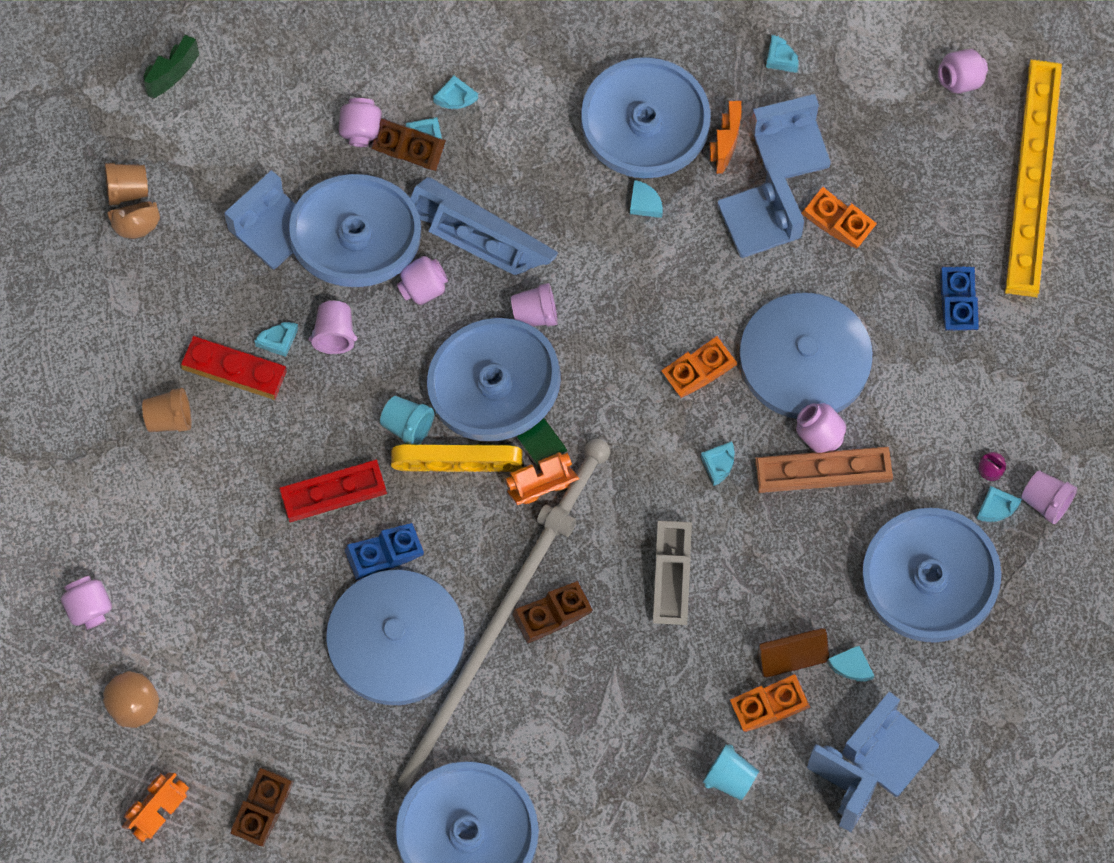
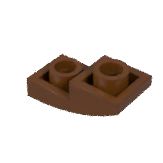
(409, 144)
(553, 612)
(262, 807)

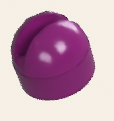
(989, 470)

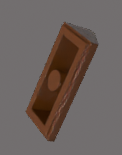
(793, 652)

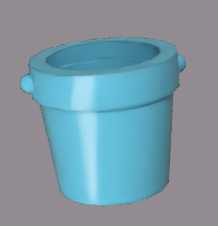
(407, 419)
(731, 773)

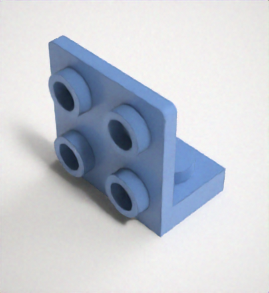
(790, 136)
(762, 215)
(262, 220)
(890, 746)
(854, 779)

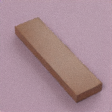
(823, 469)

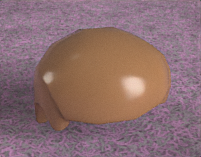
(135, 220)
(131, 699)

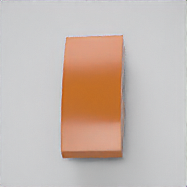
(726, 139)
(837, 219)
(699, 368)
(770, 704)

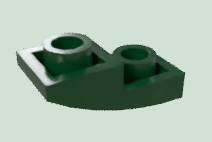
(168, 72)
(541, 442)

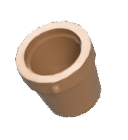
(125, 182)
(167, 412)

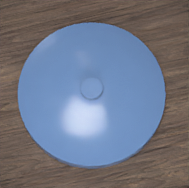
(645, 117)
(355, 230)
(805, 353)
(494, 379)
(931, 575)
(395, 637)
(467, 817)

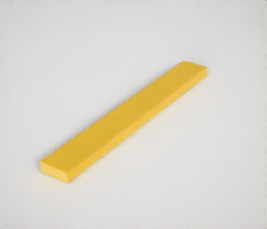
(1033, 179)

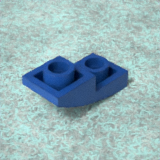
(959, 298)
(384, 552)

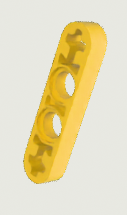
(457, 458)

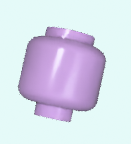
(962, 71)
(359, 121)
(422, 280)
(821, 427)
(86, 602)

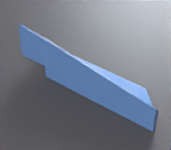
(477, 229)

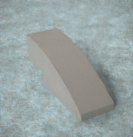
(672, 572)

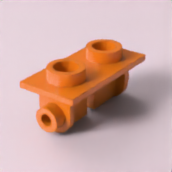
(555, 476)
(145, 815)

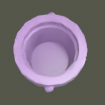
(535, 306)
(333, 328)
(1049, 496)

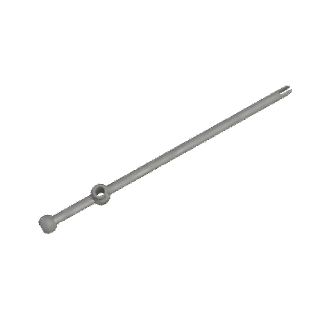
(555, 522)

